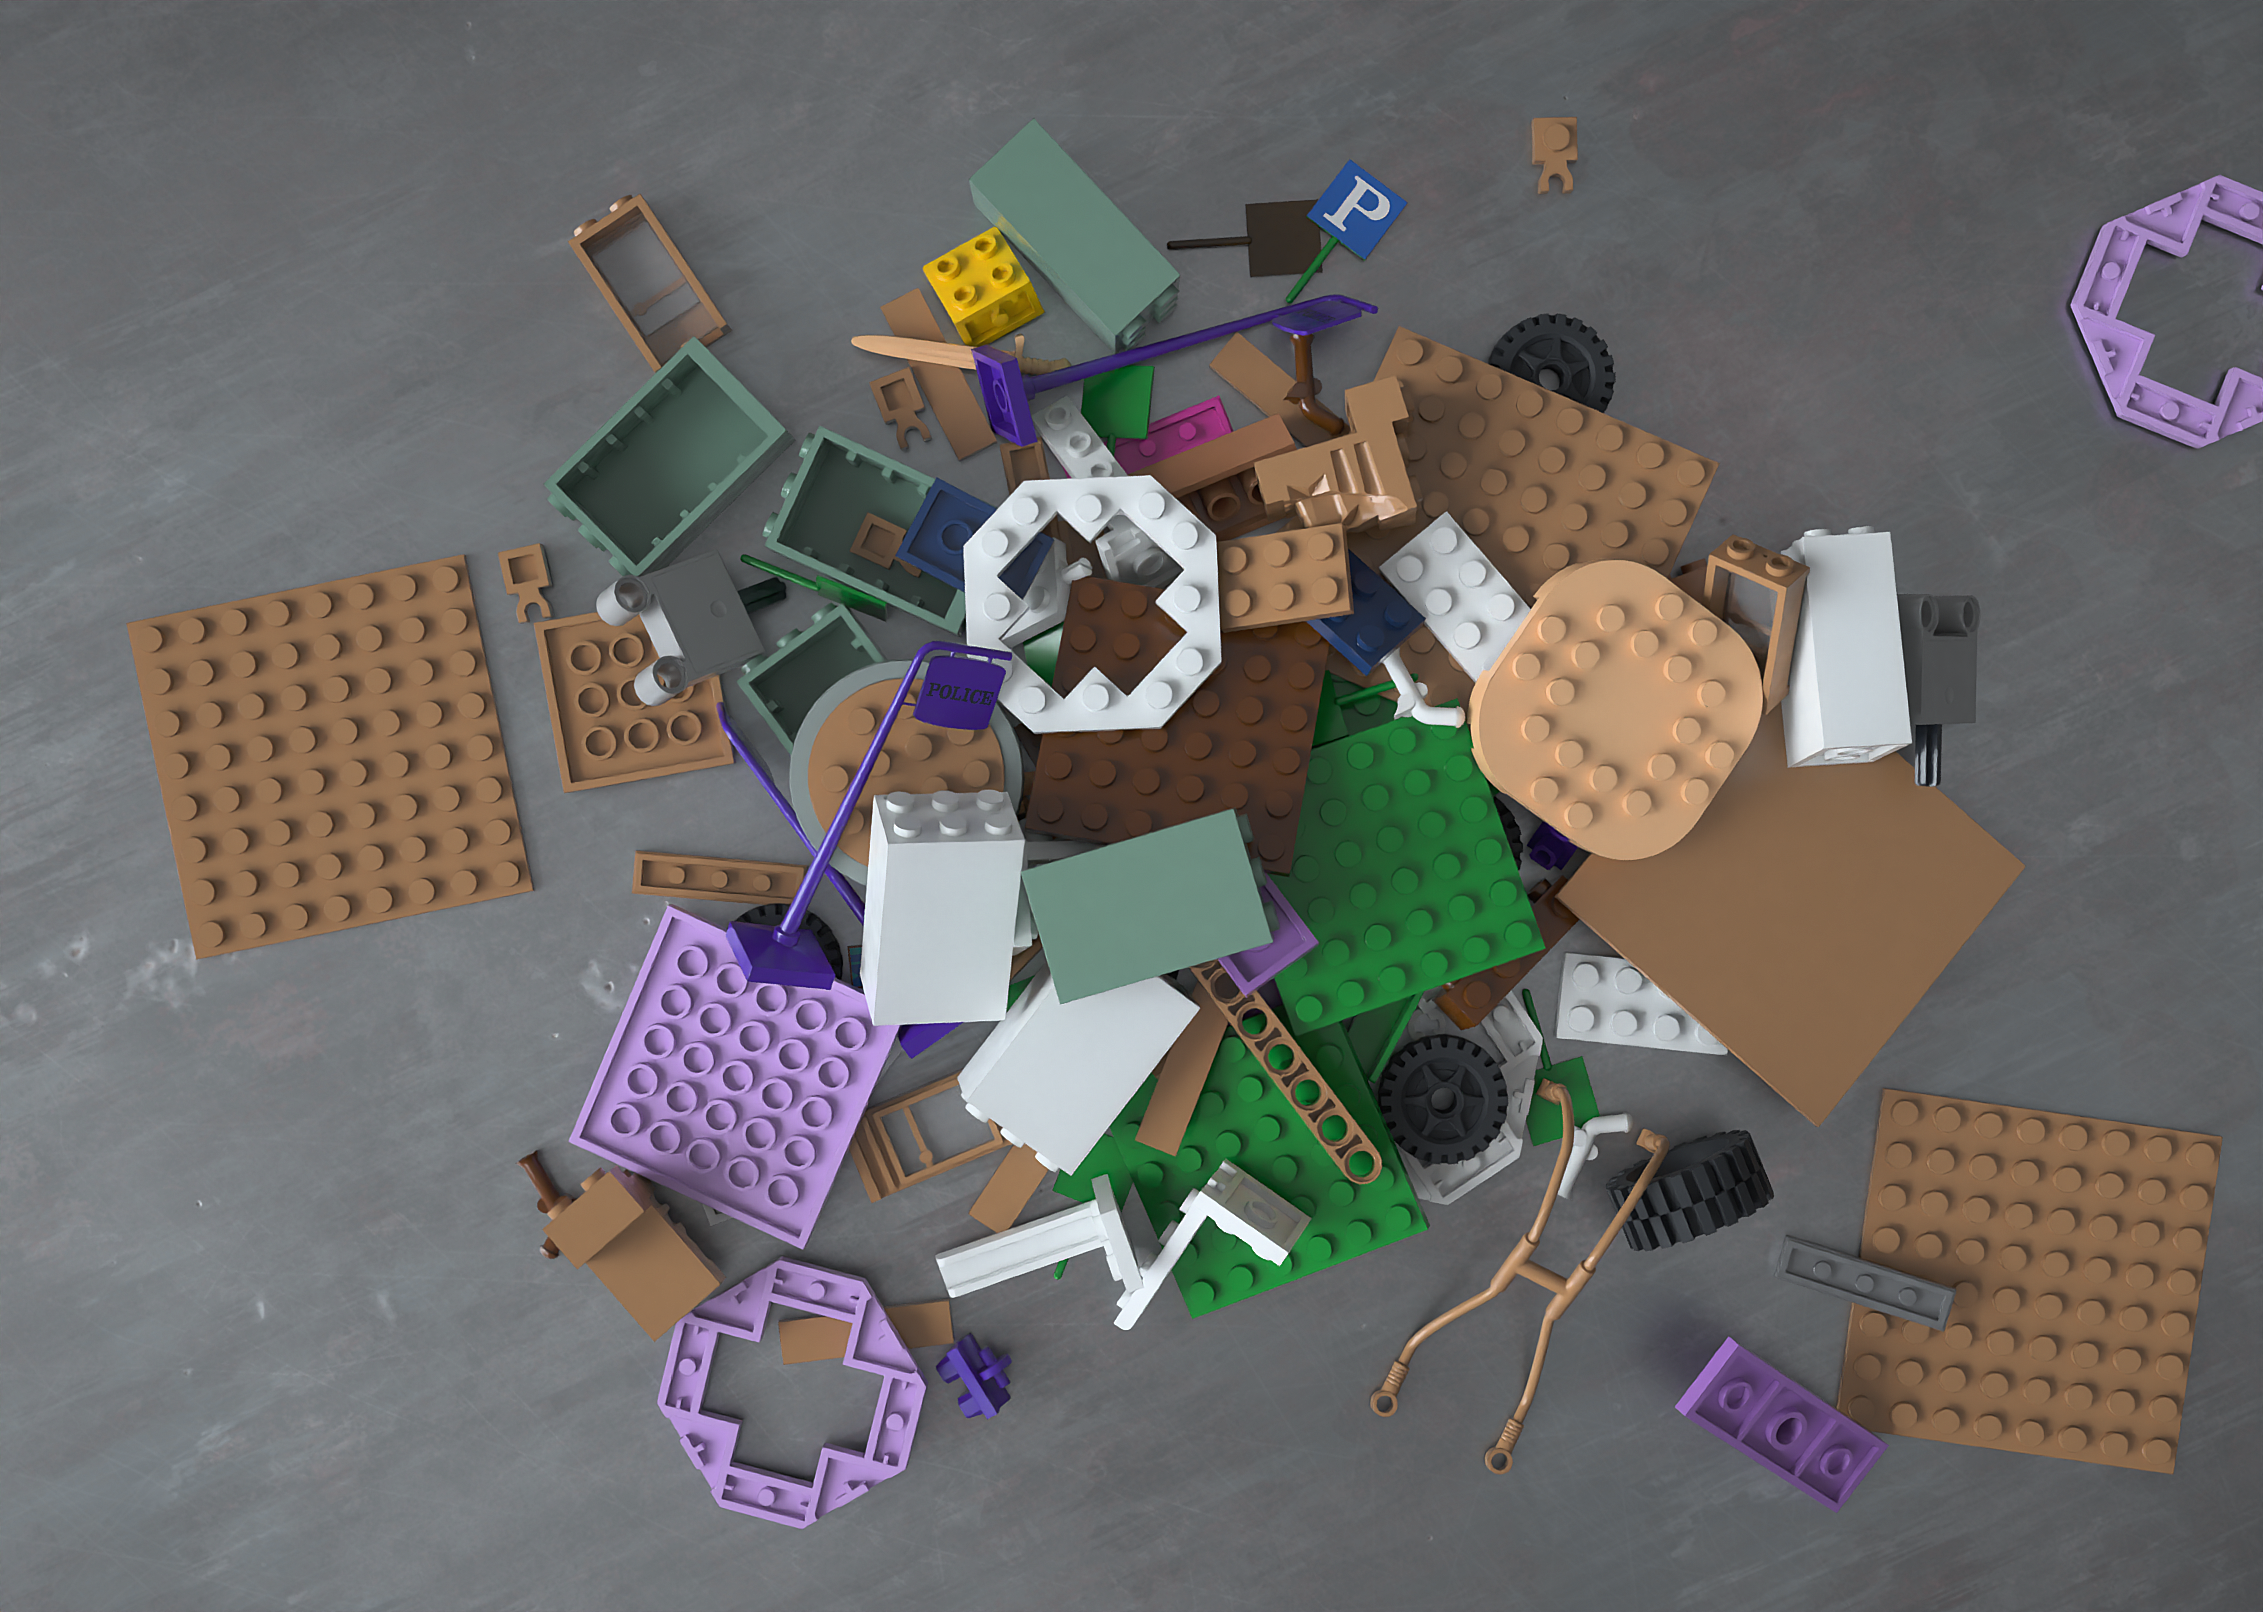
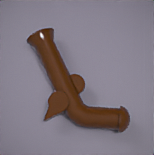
(1307, 387)
(549, 1195)

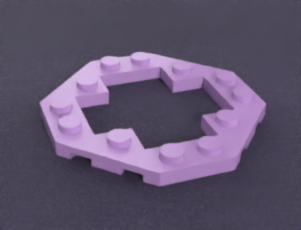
(2122, 348)
(872, 1347)

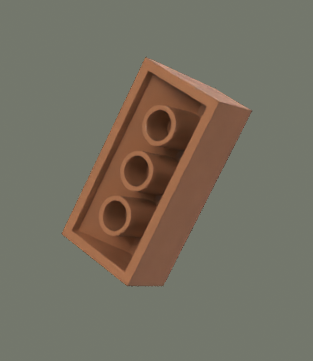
(1220, 477)

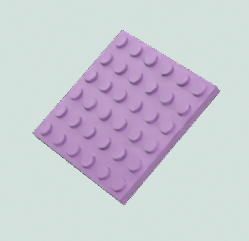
(734, 1082)

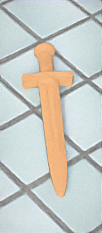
(949, 353)

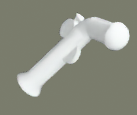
(1412, 697)
(1585, 1149)

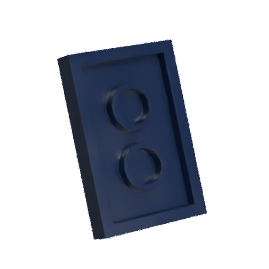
(947, 524)
(1379, 620)

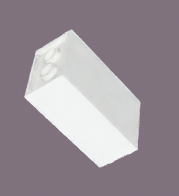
(1847, 653)
(940, 907)
(1070, 1068)

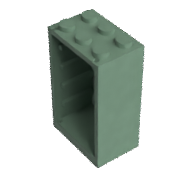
(1075, 238)
(668, 462)
(826, 512)
(806, 667)
(1150, 905)

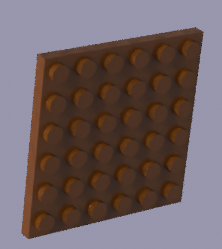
(1229, 746)

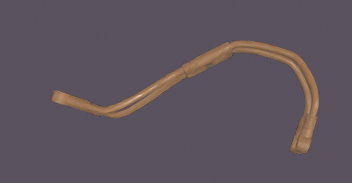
(1519, 1263)

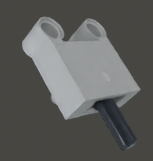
(693, 621)
(1939, 671)

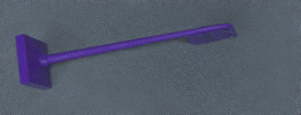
(1008, 392)
(953, 695)
(912, 1037)

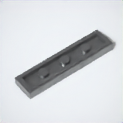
(1865, 1283)

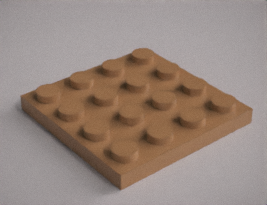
(601, 723)

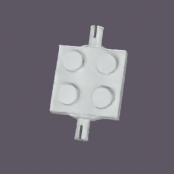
(1048, 595)

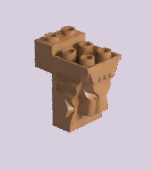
(1354, 476)
(634, 1248)

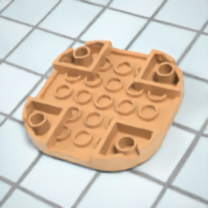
(1616, 709)

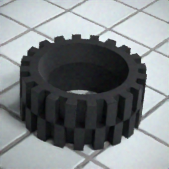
(1693, 1191)

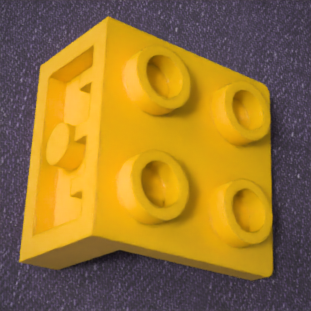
(984, 288)

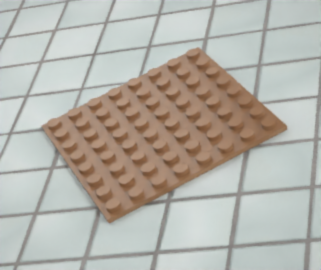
(1528, 484)
(330, 756)
(1802, 911)
(2069, 1270)

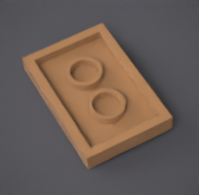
(1284, 578)

